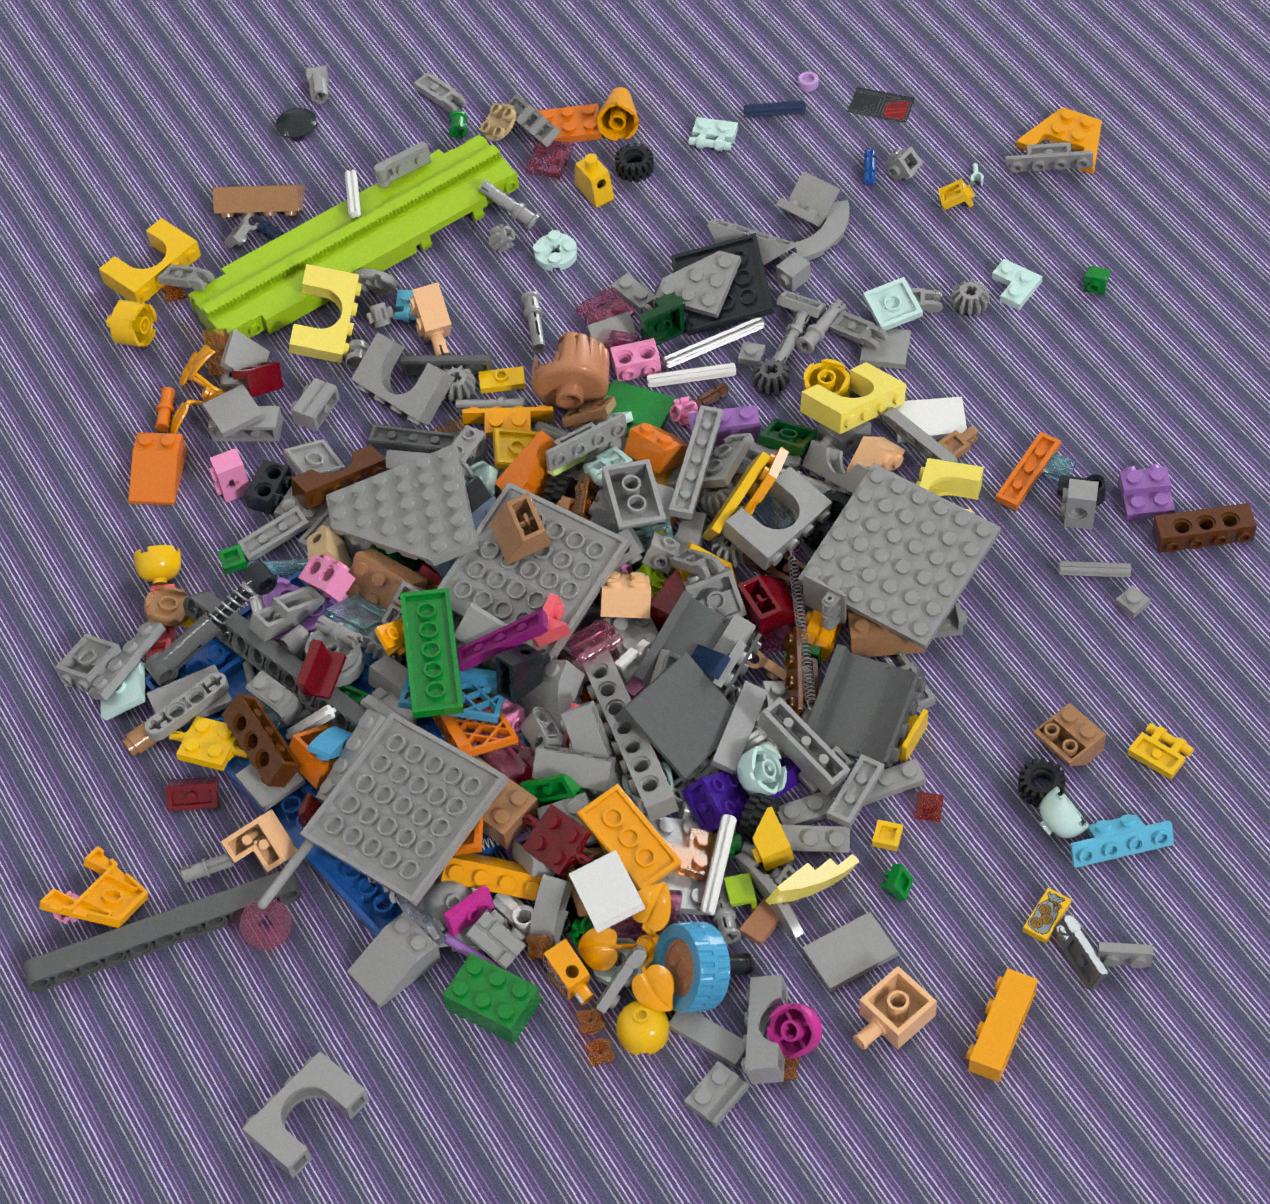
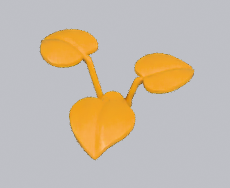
(190, 371)
(655, 985)

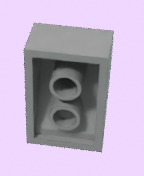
(632, 494)
(556, 691)
(394, 960)

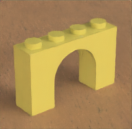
(327, 342)
(841, 413)
(951, 479)

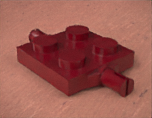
(557, 840)

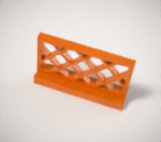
(454, 732)

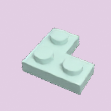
(1020, 283)

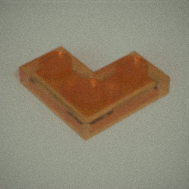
(696, 855)

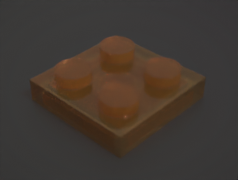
(585, 495)

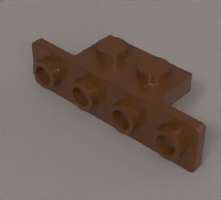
(794, 680)

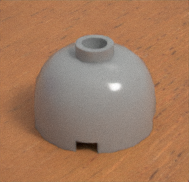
(443, 897)

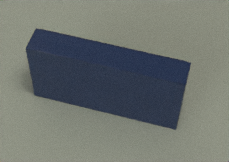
(710, 661)

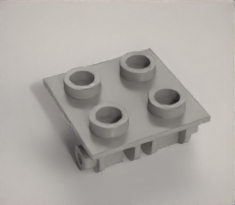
(825, 599)

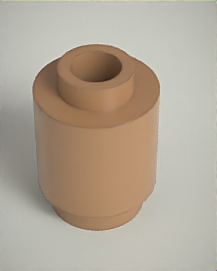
(138, 740)

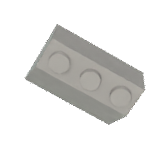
(475, 625)

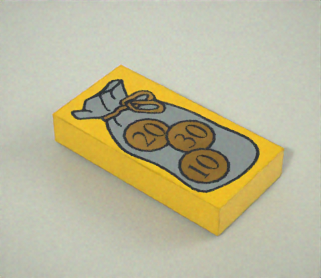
(1047, 915)

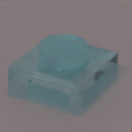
(1058, 466)

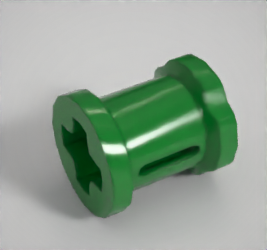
(458, 124)

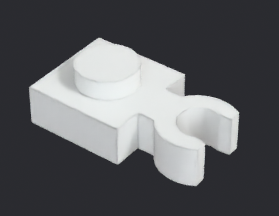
(630, 661)

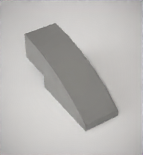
(285, 612)
(550, 908)

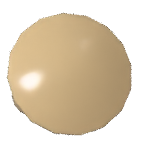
(499, 121)

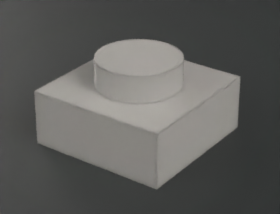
(751, 353)
(1132, 601)

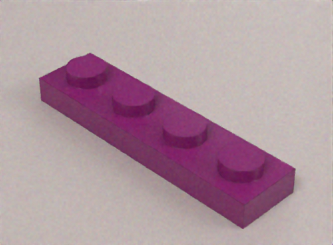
(502, 639)

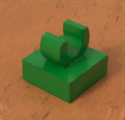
(232, 559)
(898, 882)

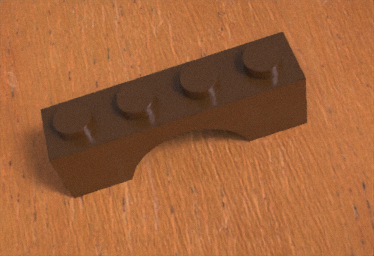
(312, 486)

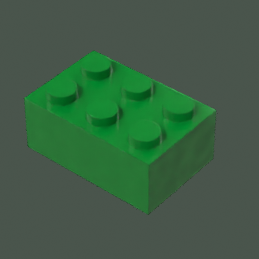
(492, 998)

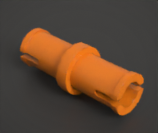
(165, 409)

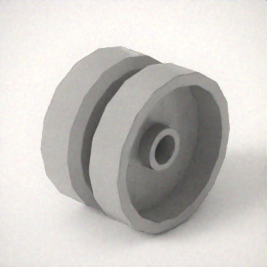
(354, 660)

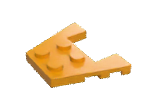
(1065, 127)
(765, 479)
(107, 901)

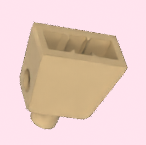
(328, 543)

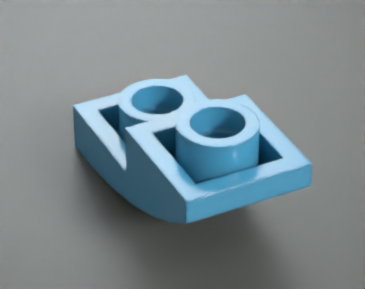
(329, 743)

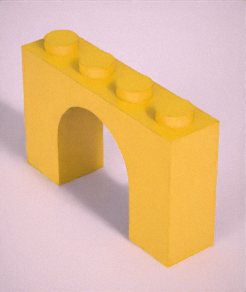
(142, 284)

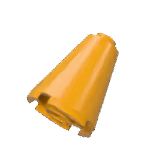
(618, 116)

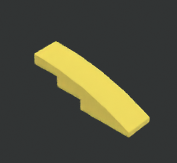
(810, 881)

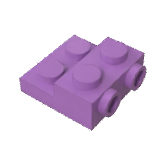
(1145, 492)

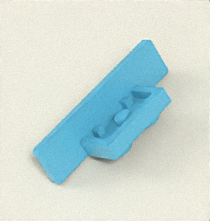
(1119, 839)

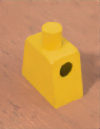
(589, 175)

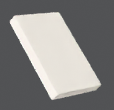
(935, 416)
(606, 891)

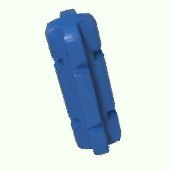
(869, 166)

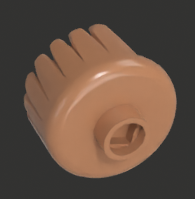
(575, 375)

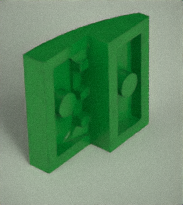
(552, 789)

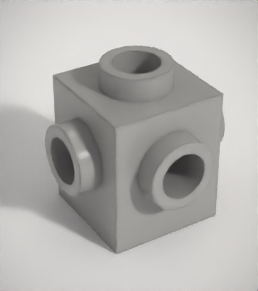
(903, 163)
(659, 552)

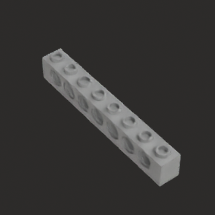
(612, 696)

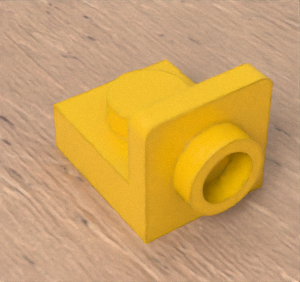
(955, 194)

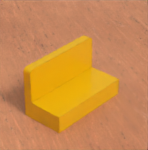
(917, 727)

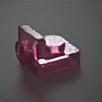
(619, 338)

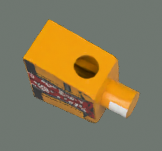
(567, 972)

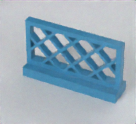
(478, 684)

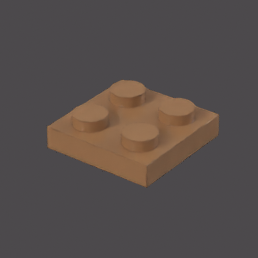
(594, 411)

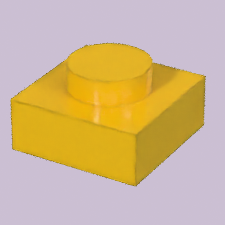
(887, 835)

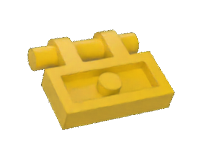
(1157, 755)

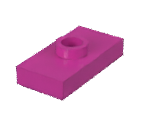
(468, 910)

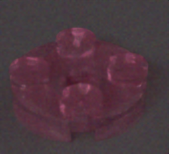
(275, 935)

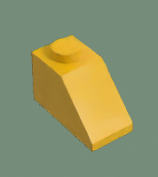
(771, 842)

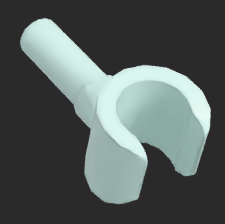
(976, 176)

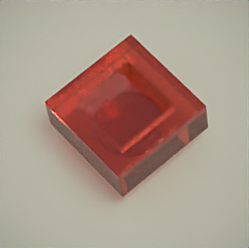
(929, 806)

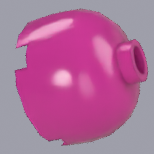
(795, 1029)

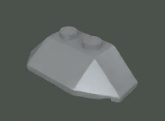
(770, 246)

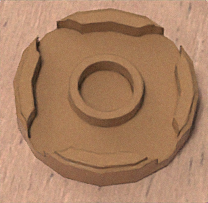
(161, 609)

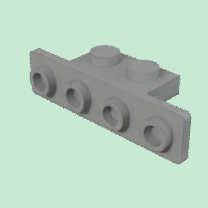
(1049, 157)
(584, 441)
(733, 644)

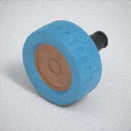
(698, 964)

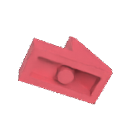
(556, 629)

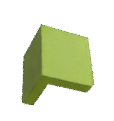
(740, 890)

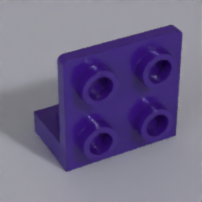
(713, 797)

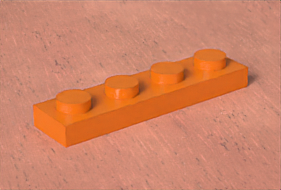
(1027, 471)

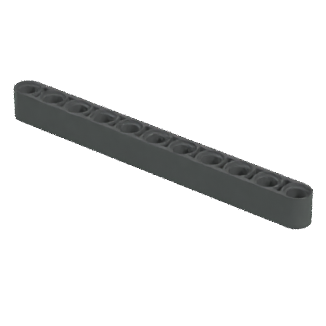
(273, 660)
(151, 934)

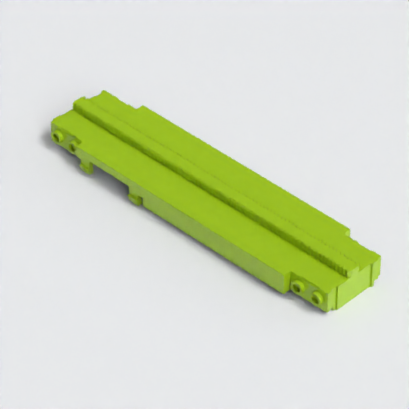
(266, 284)

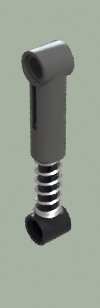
(165, 665)

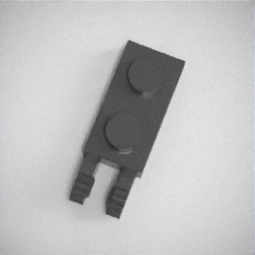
(1080, 953)

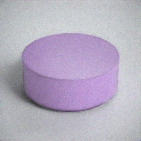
(808, 81)

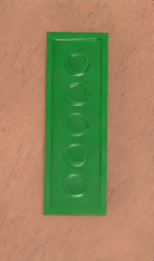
(431, 653)

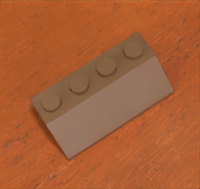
(262, 199)

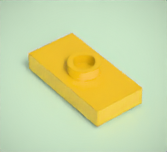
(502, 380)

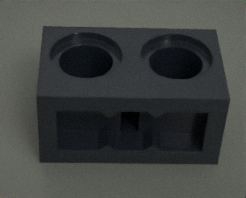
(268, 487)

